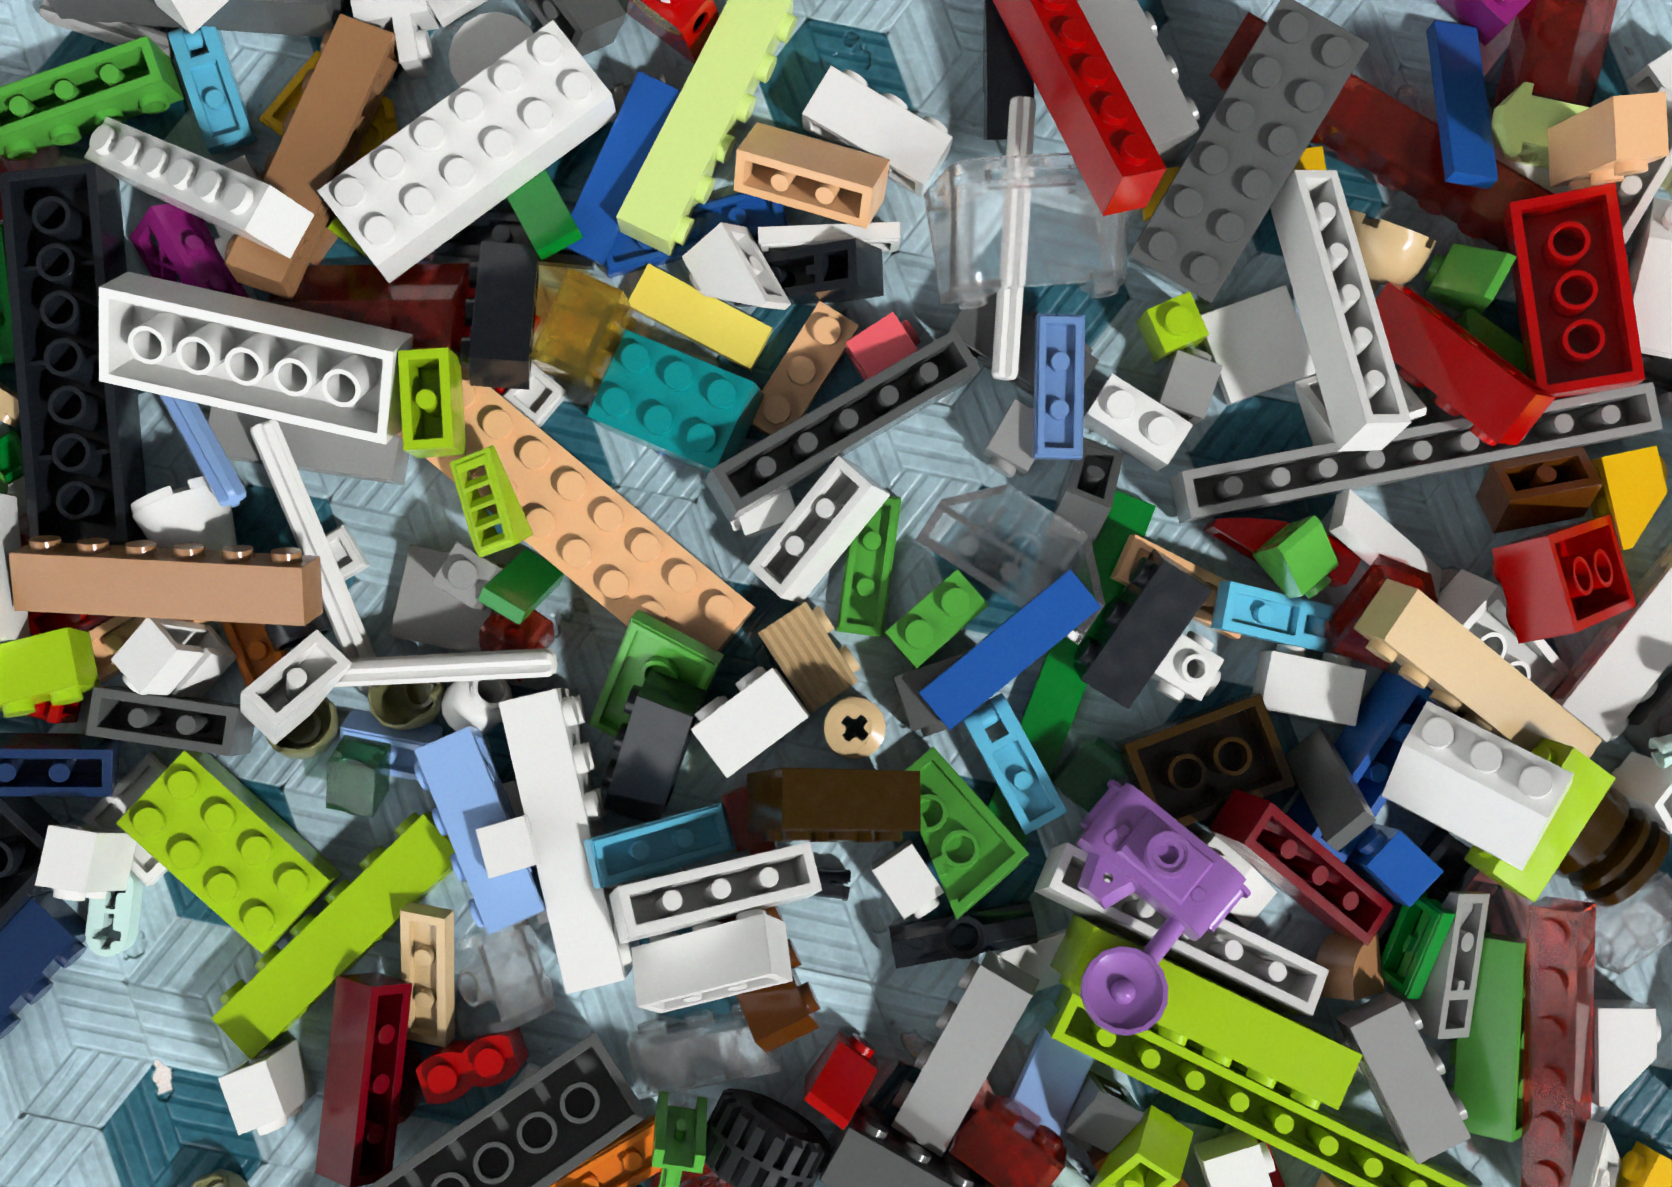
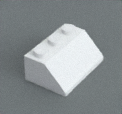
(1476, 785)

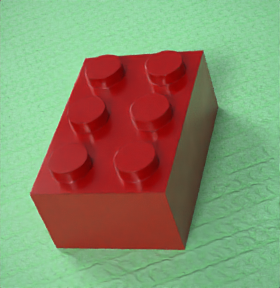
(1563, 579)

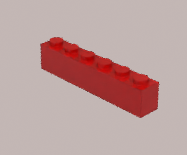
(1085, 101)

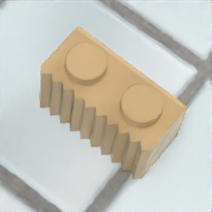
(809, 656)

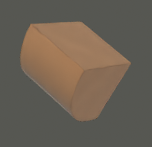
(1352, 967)

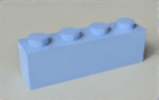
(469, 798)

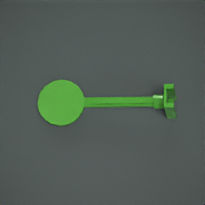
(679, 1139)

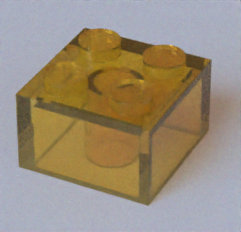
(583, 331)

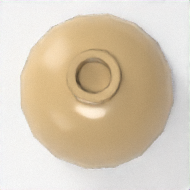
(1390, 250)

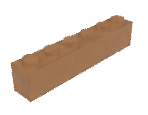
(319, 145)
(166, 581)

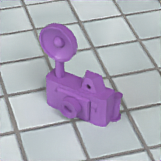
(1171, 872)

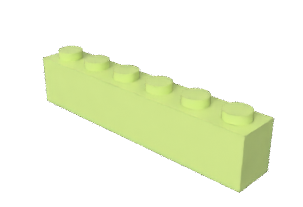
(703, 122)

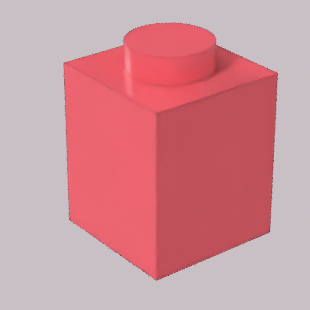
(881, 345)

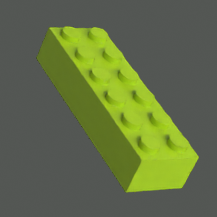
(1227, 1024)

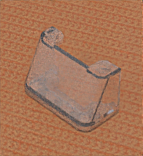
(1021, 227)

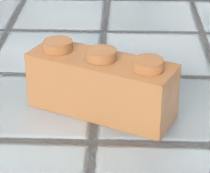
(1608, 141)
(811, 175)

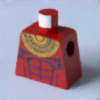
(675, 21)

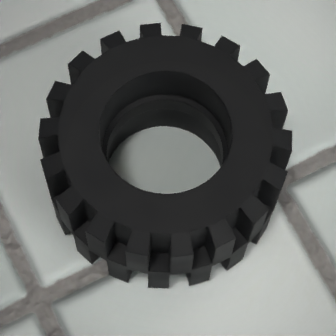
(763, 1142)

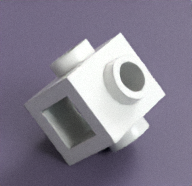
(1189, 669)

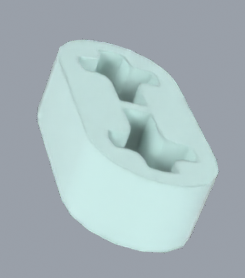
(119, 910)

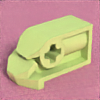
(1522, 125)

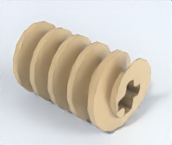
(854, 746)

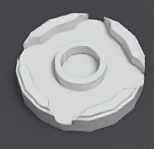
(484, 42)

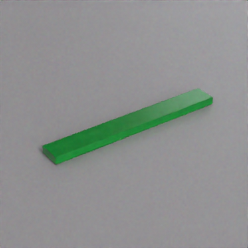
(1058, 686)

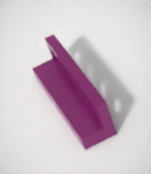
(183, 248)

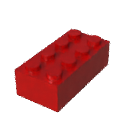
(1574, 292)

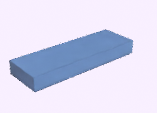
(1058, 387)

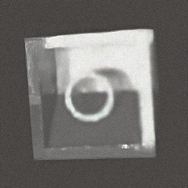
(499, 981)

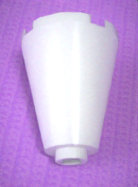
(185, 517)

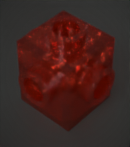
(503, 634)

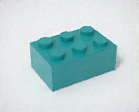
(675, 403)

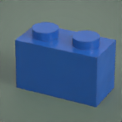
(1393, 864)

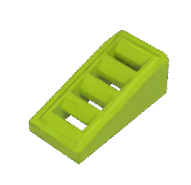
(479, 522)

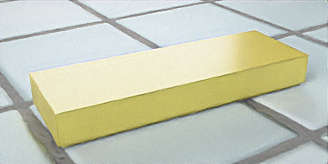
(699, 317)

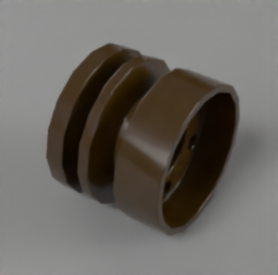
(1615, 851)

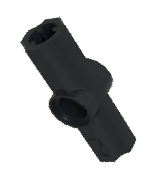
(994, 930)

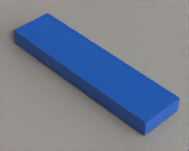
(1461, 105)
(619, 164)
(738, 209)
(1009, 649)

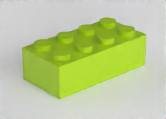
(229, 849)

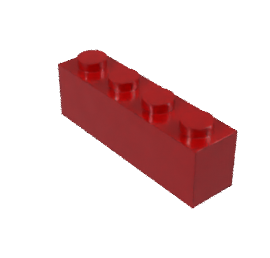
(1459, 368)

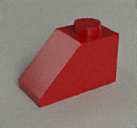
(841, 1078)

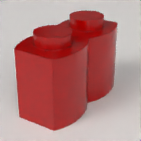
(469, 1063)

